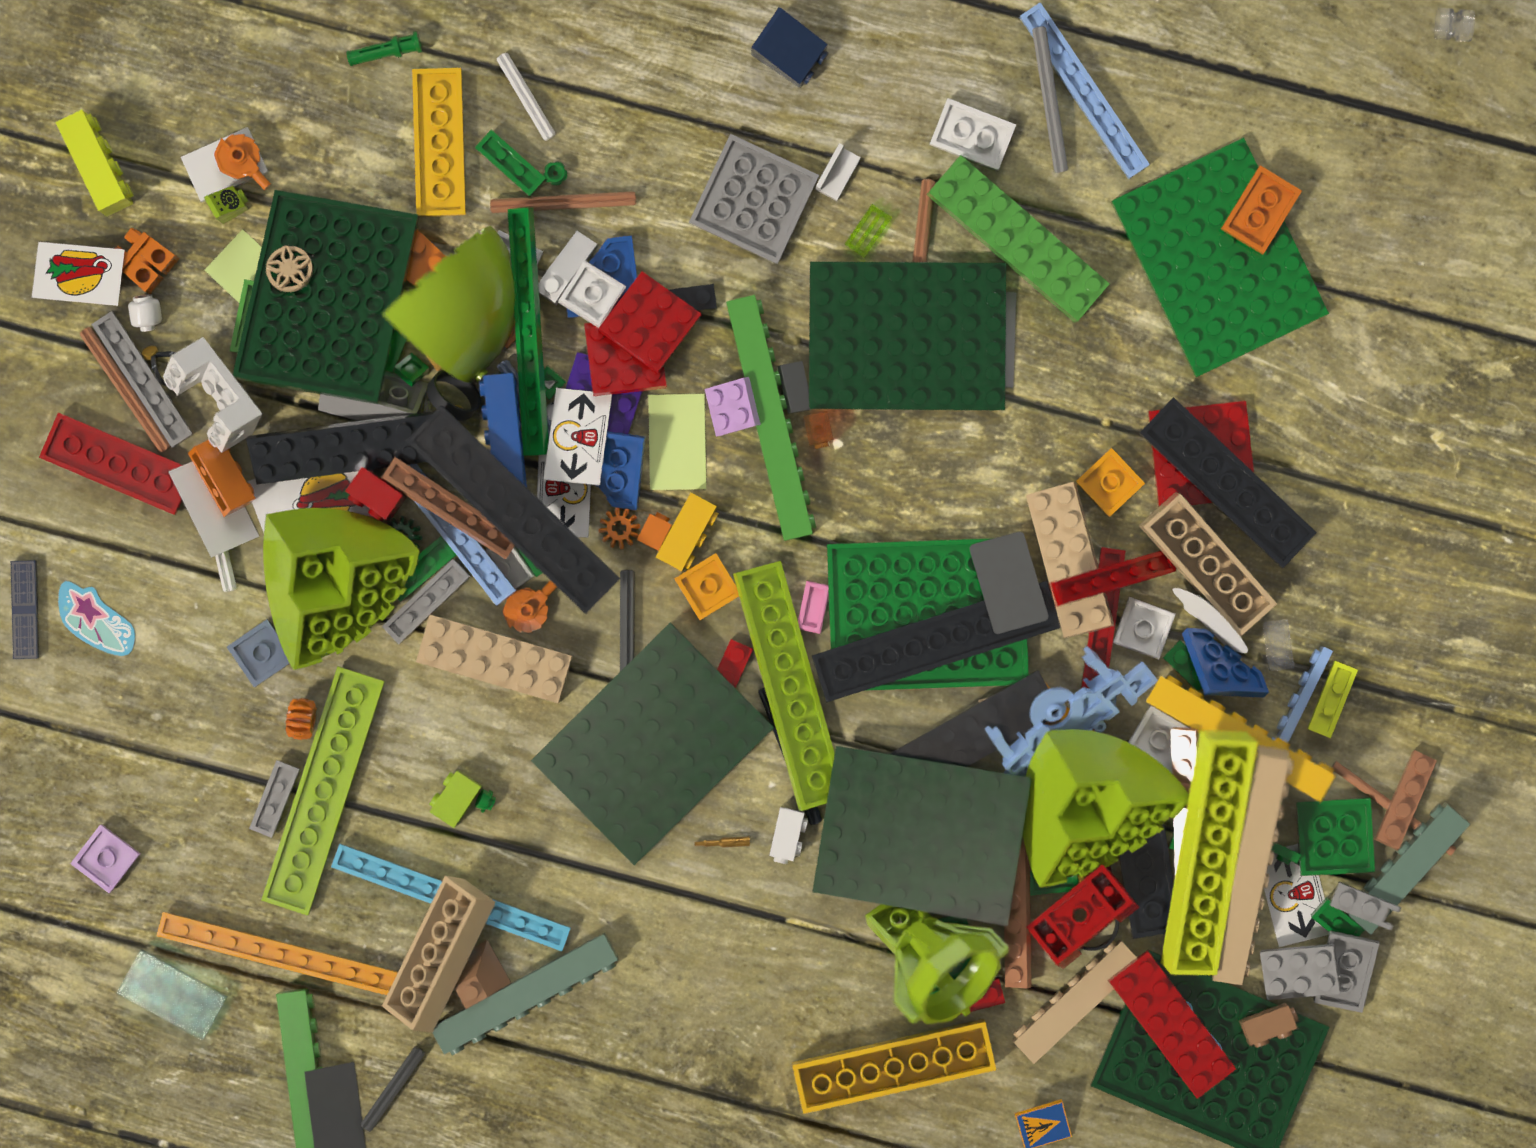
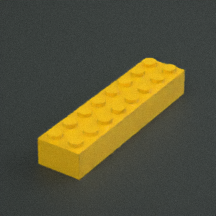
(1196, 713)
(893, 1066)

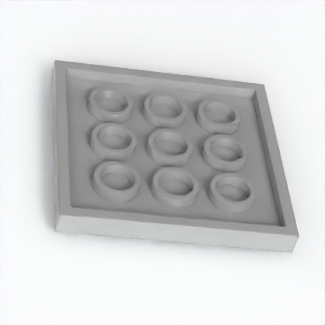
(753, 199)

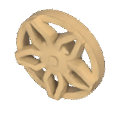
(289, 269)

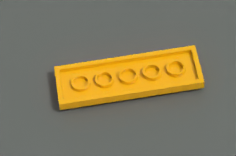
(439, 142)

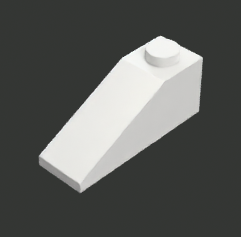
(565, 267)

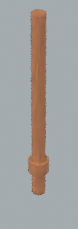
(1373, 793)

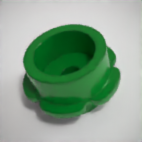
(550, 168)
(485, 800)

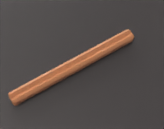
(565, 201)
(923, 222)
(124, 388)

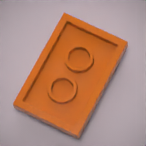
(1261, 209)

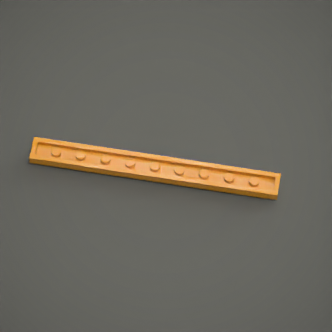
(276, 953)

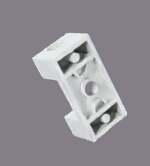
(237, 411)

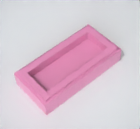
(813, 607)

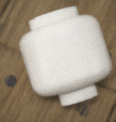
(145, 312)

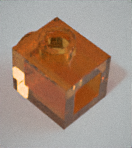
(818, 429)

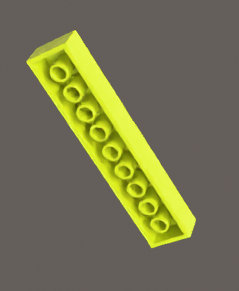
(1208, 852)

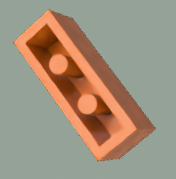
(222, 477)

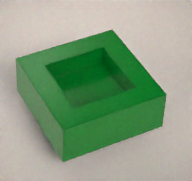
(411, 369)

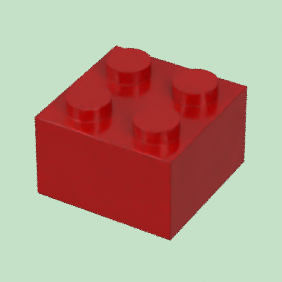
(375, 494)

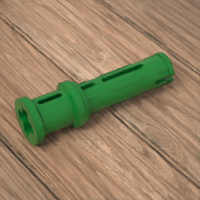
(396, 47)

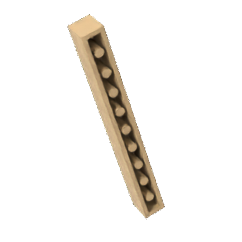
(1254, 855)

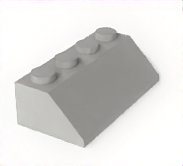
(395, 400)

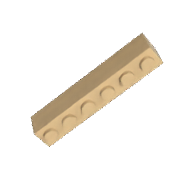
(1073, 1004)

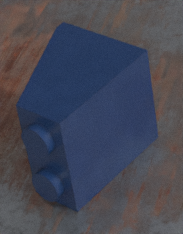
(789, 48)

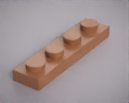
(1405, 800)

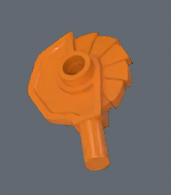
(239, 158)
(527, 608)

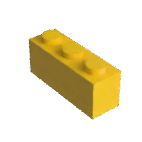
(687, 532)

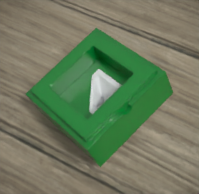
(552, 381)

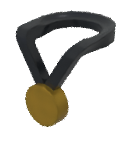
(151, 353)

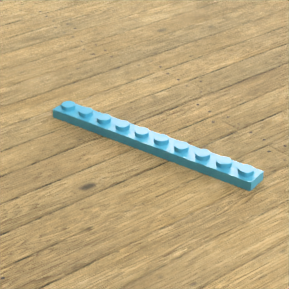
(425, 888)

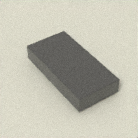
(794, 387)

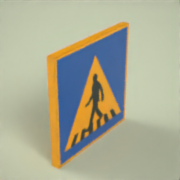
(1043, 1124)

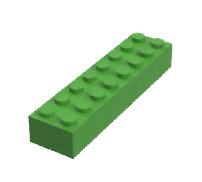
(1017, 239)

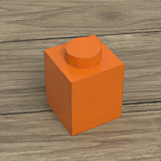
(655, 531)

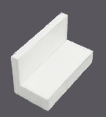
(837, 172)

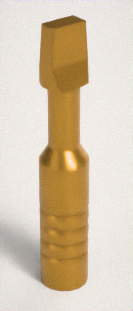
(726, 842)

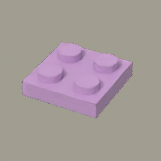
(732, 406)
(105, 858)

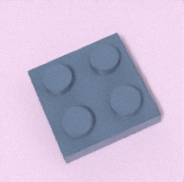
(259, 653)

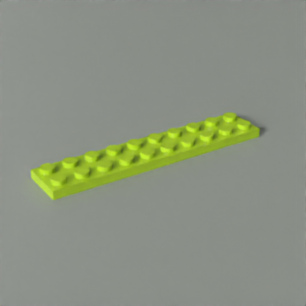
(788, 681)
(323, 790)

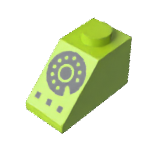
(227, 203)

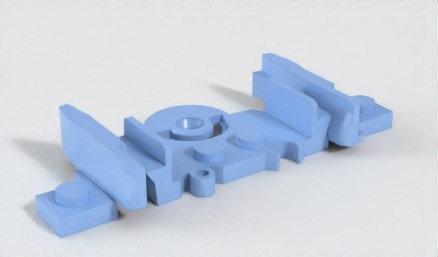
(1086, 711)

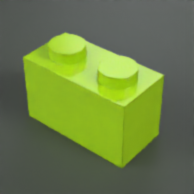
(455, 798)

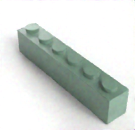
(1415, 858)

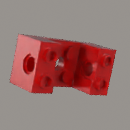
(1101, 898)

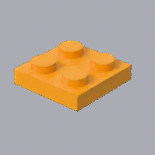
(1110, 482)
(707, 586)

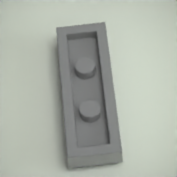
(274, 798)

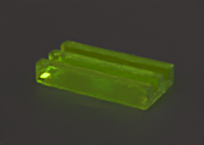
(879, 213)

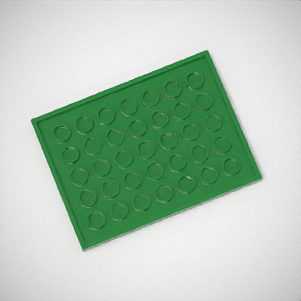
(1209, 284)
(907, 582)

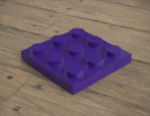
(622, 405)

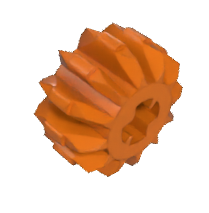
(625, 522)
(301, 719)

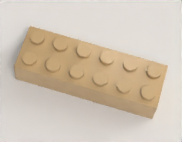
(1066, 553)
(1207, 563)
(494, 658)
(438, 954)

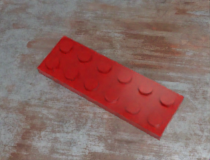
(112, 462)
(1172, 1024)

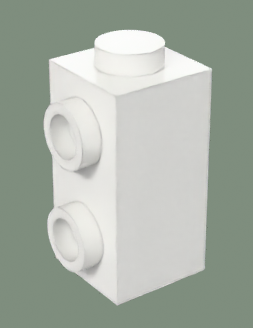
(786, 835)

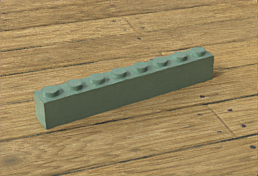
(525, 993)

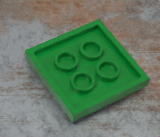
(1335, 836)

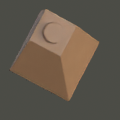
(481, 976)

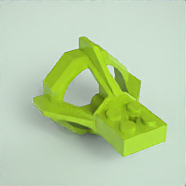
(925, 954)

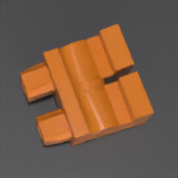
(142, 256)

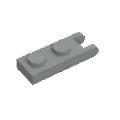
(1363, 905)

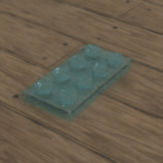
(172, 994)

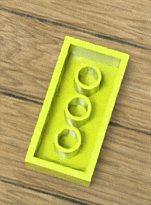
(94, 162)

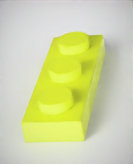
(1332, 699)

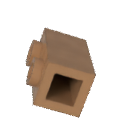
(1268, 1024)

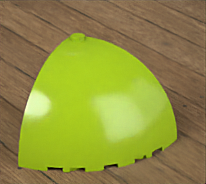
(462, 309)
(331, 578)
(1093, 803)

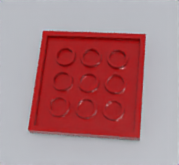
(1229, 425)

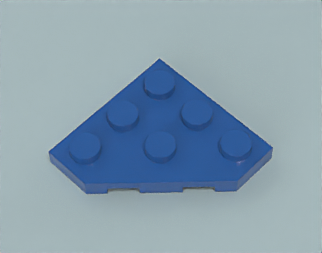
(616, 260)
(622, 469)
(1221, 668)

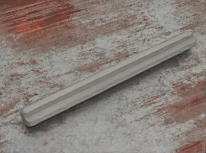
(1050, 99)

